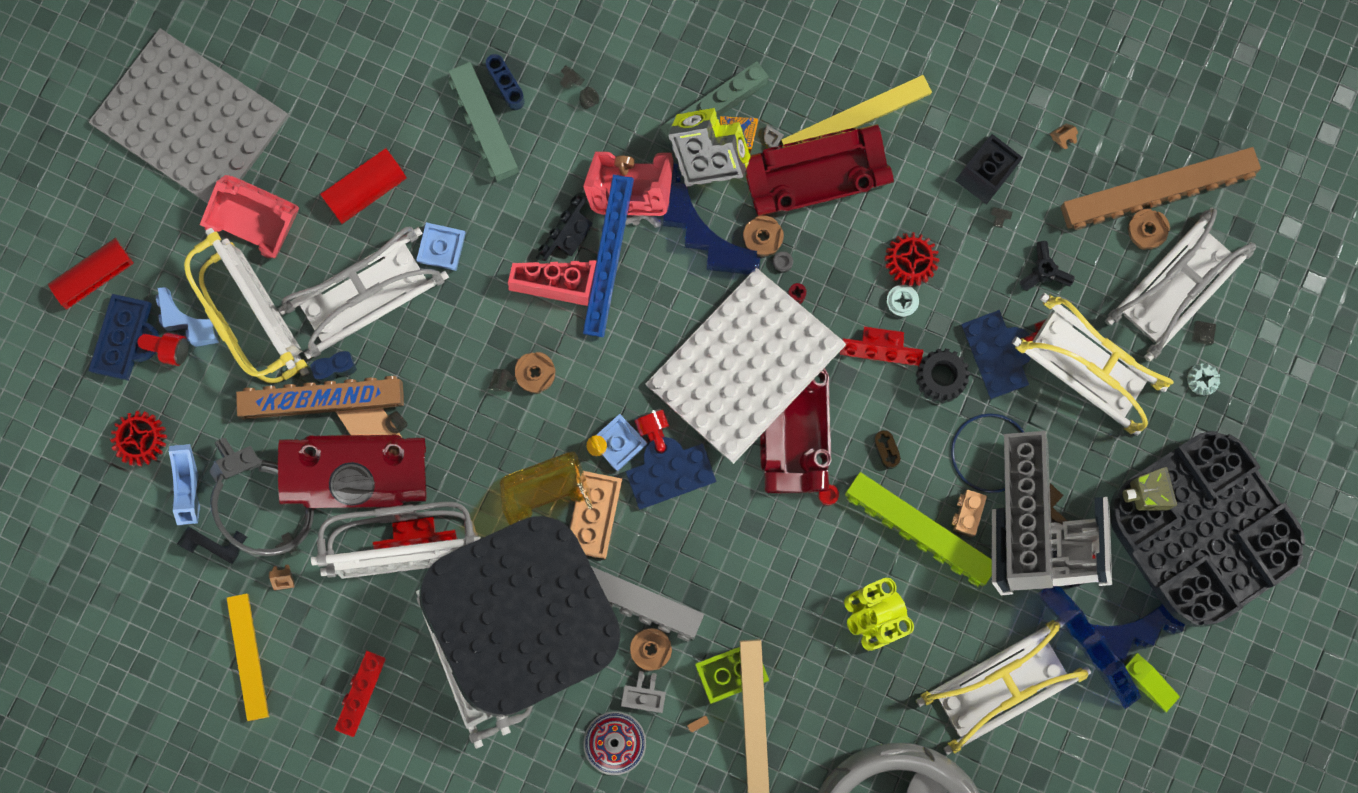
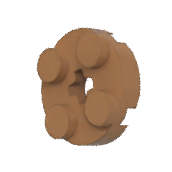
(1150, 218)
(772, 229)
(534, 361)
(646, 638)

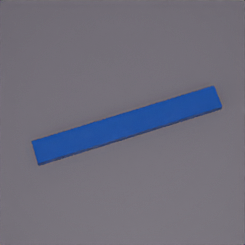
(608, 255)

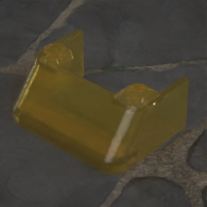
(542, 485)

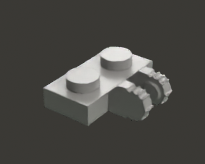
(644, 698)

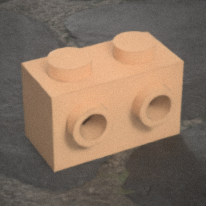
(969, 513)

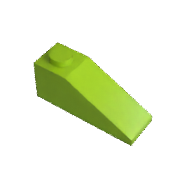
(1151, 682)

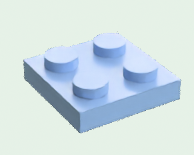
(441, 246)
(621, 441)

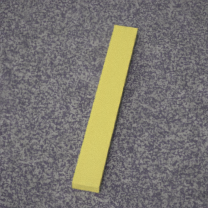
(867, 111)

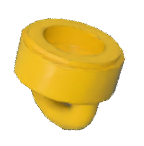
(596, 445)

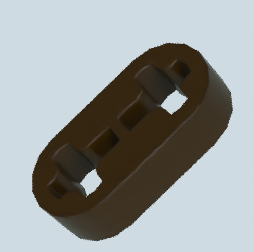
(892, 448)

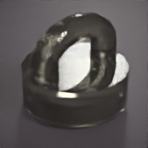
(588, 97)
(398, 419)

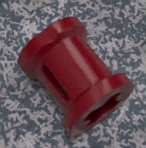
(800, 288)

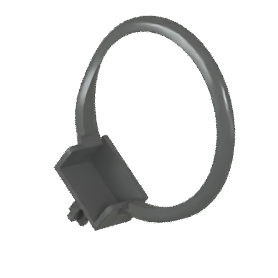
(233, 464)

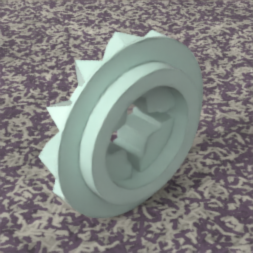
(909, 294)
(1200, 387)

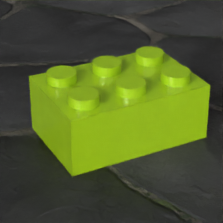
(722, 675)

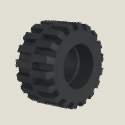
(946, 359)

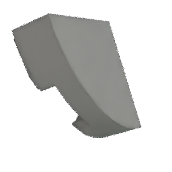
(772, 137)

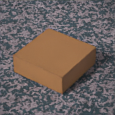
(698, 724)

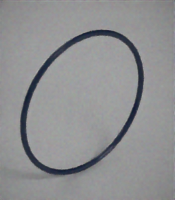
(954, 441)

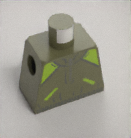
(1152, 491)

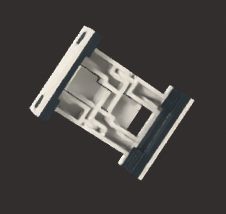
(1074, 545)

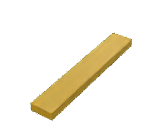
(247, 657)

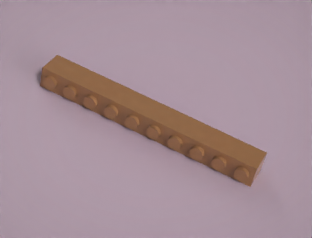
(1160, 188)

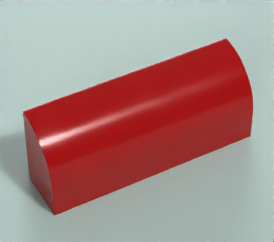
(363, 186)
(90, 273)

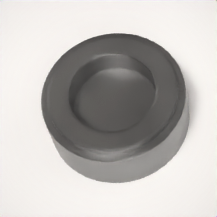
(782, 262)

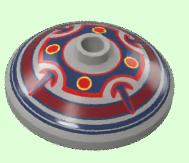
(614, 759)

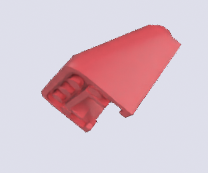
(649, 190)
(250, 214)

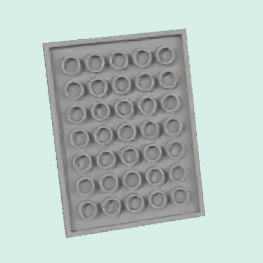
(187, 116)

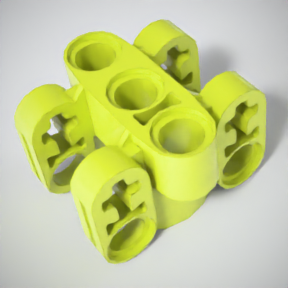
(877, 614)

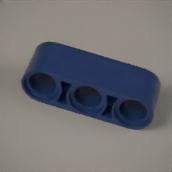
(500, 74)

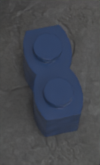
(330, 368)

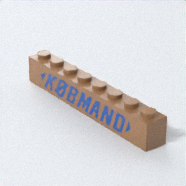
(320, 398)

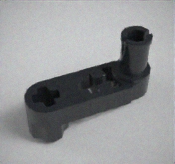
(192, 538)

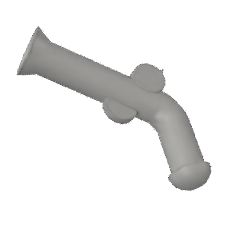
(635, 220)

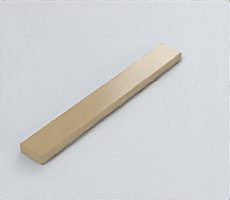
(754, 716)

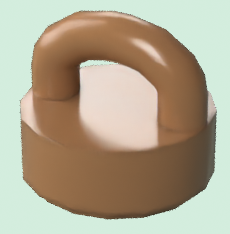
(624, 164)

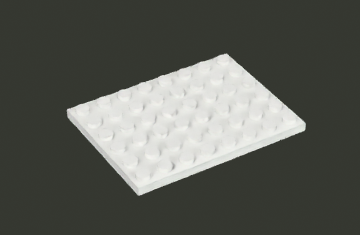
(745, 365)

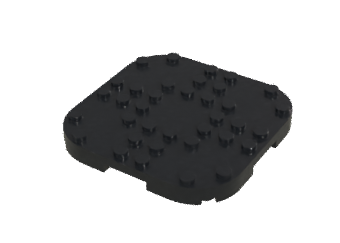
(1222, 538)
(519, 615)

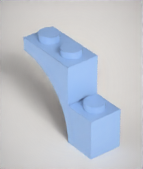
(199, 331)
(185, 479)

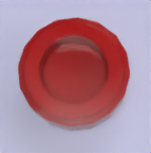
(829, 497)

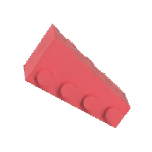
(554, 280)

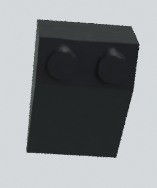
(989, 169)

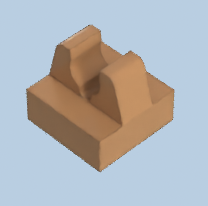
(1064, 133)
(281, 578)

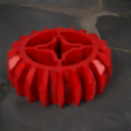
(910, 275)
(146, 454)

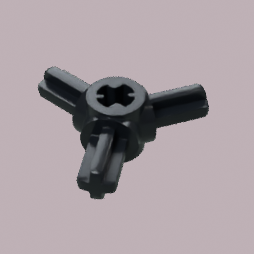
(1038, 271)

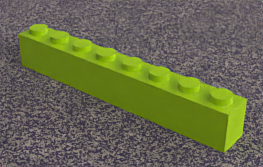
(920, 529)

